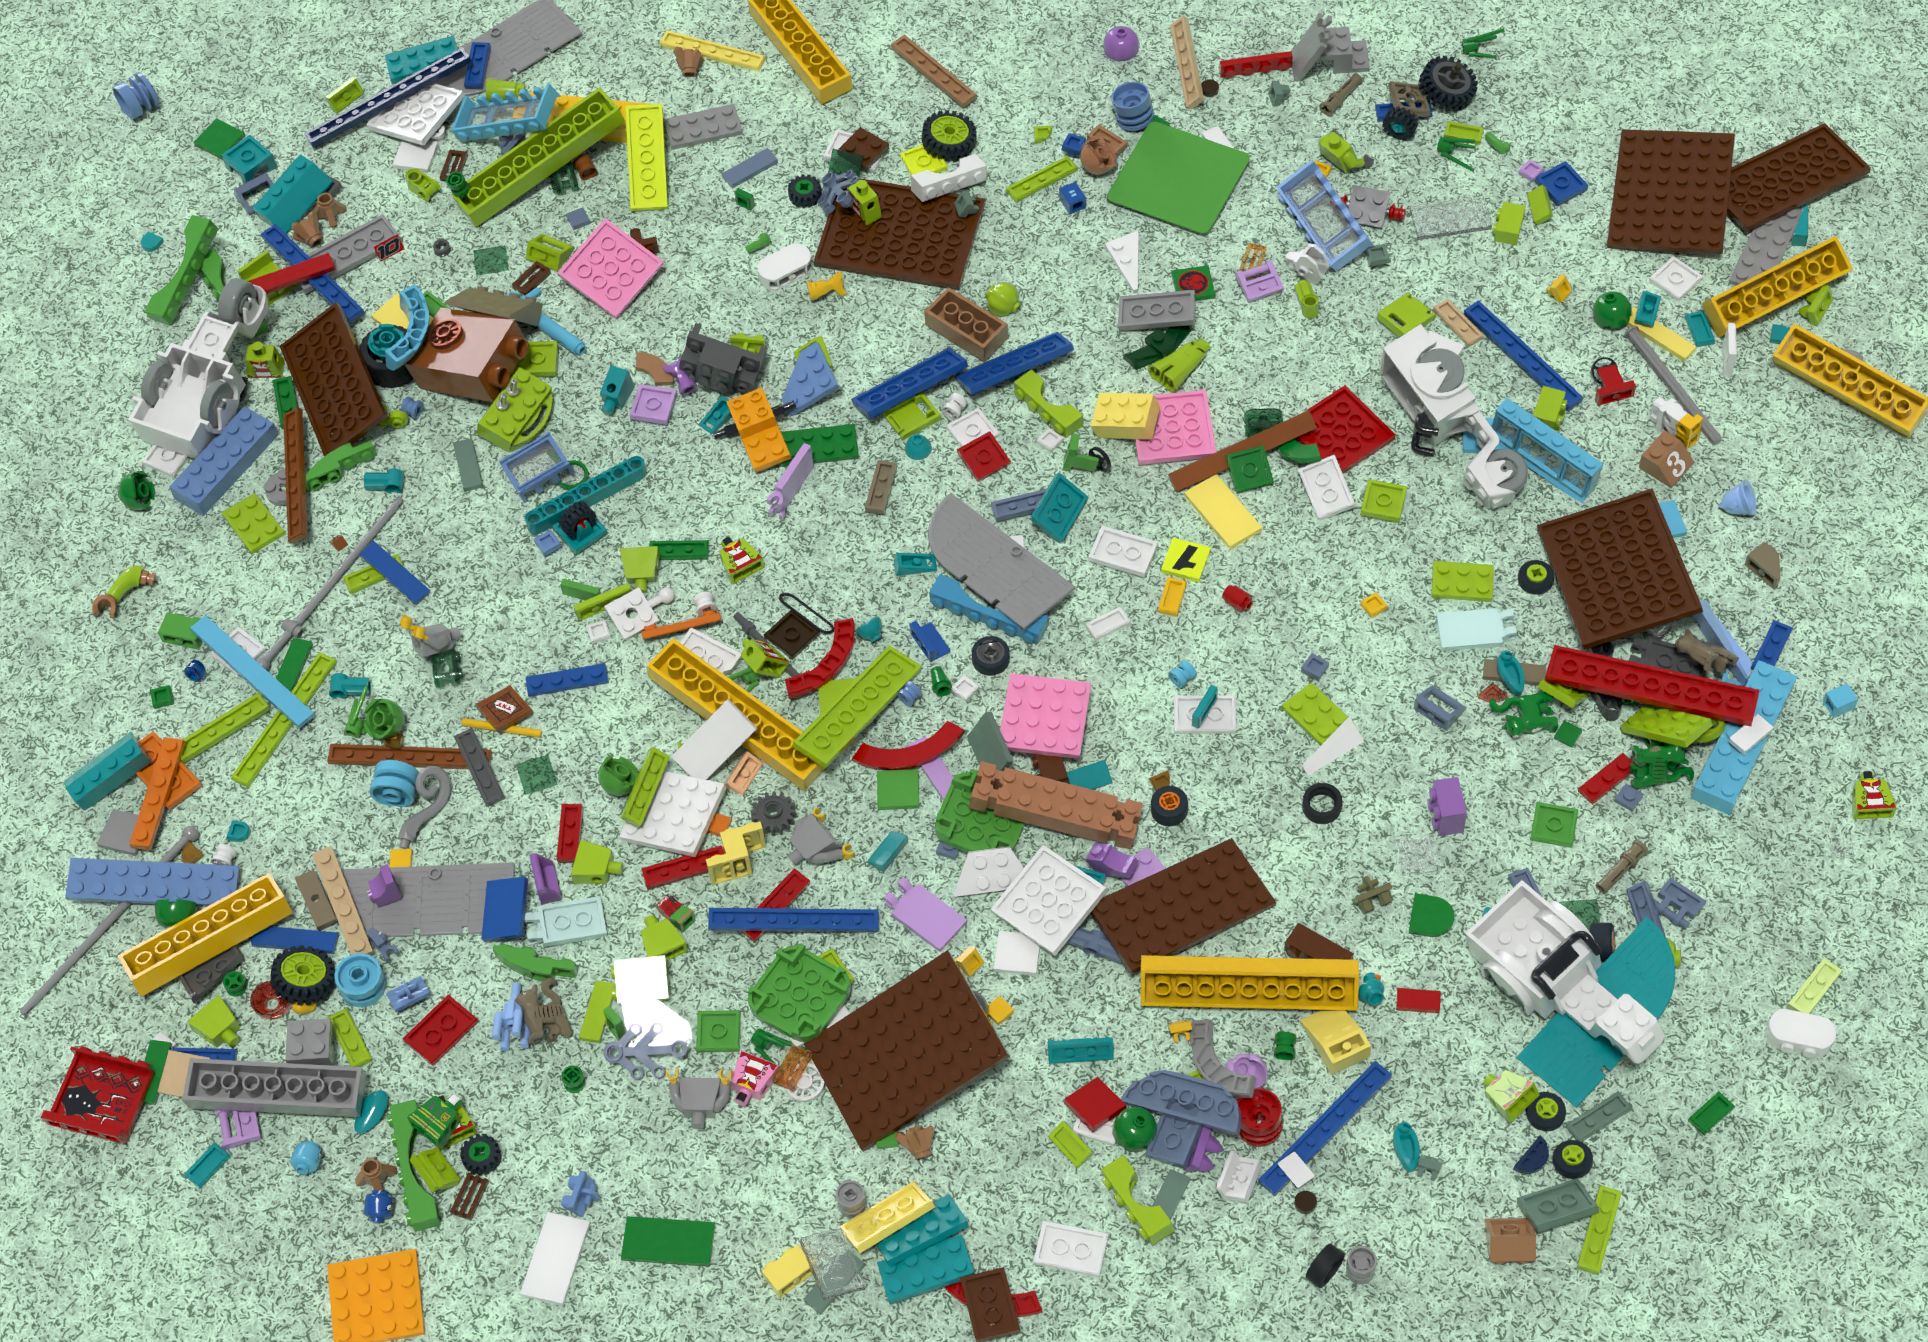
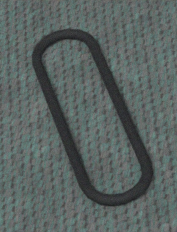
(803, 617)

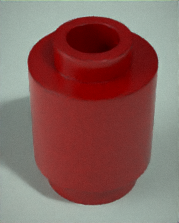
(1237, 598)

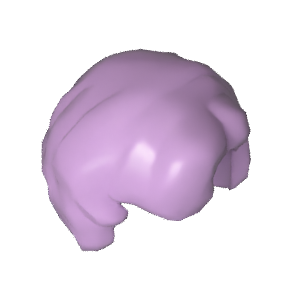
(1249, 1065)

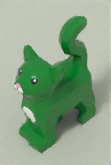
(1530, 712)

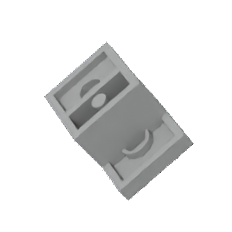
(1345, 54)
(310, 1042)

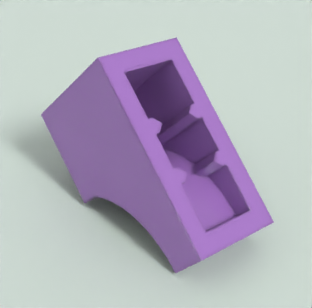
(1110, 861)
(384, 887)

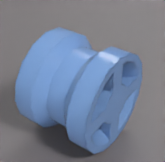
(412, 407)
(909, 693)

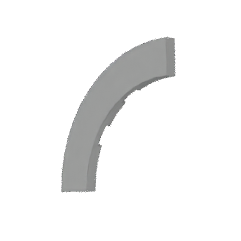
(1209, 1065)

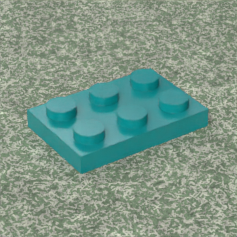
(1058, 507)

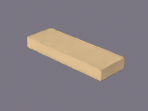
(1458, 322)

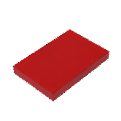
(440, 1030)

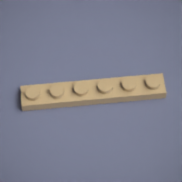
(1187, 62)
(342, 901)

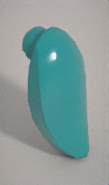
(1511, 672)
(372, 1111)
(1406, 1146)

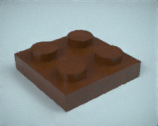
(866, 144)

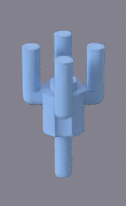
(512, 1020)

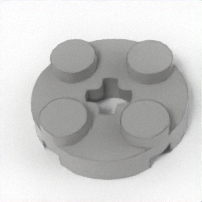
(273, 488)

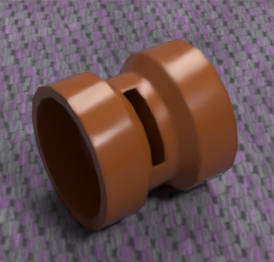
(585, 167)

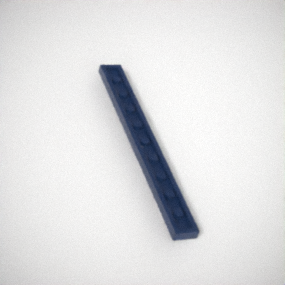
(388, 97)

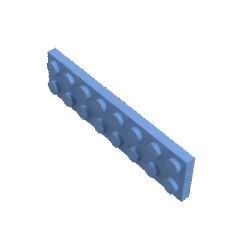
(149, 881)

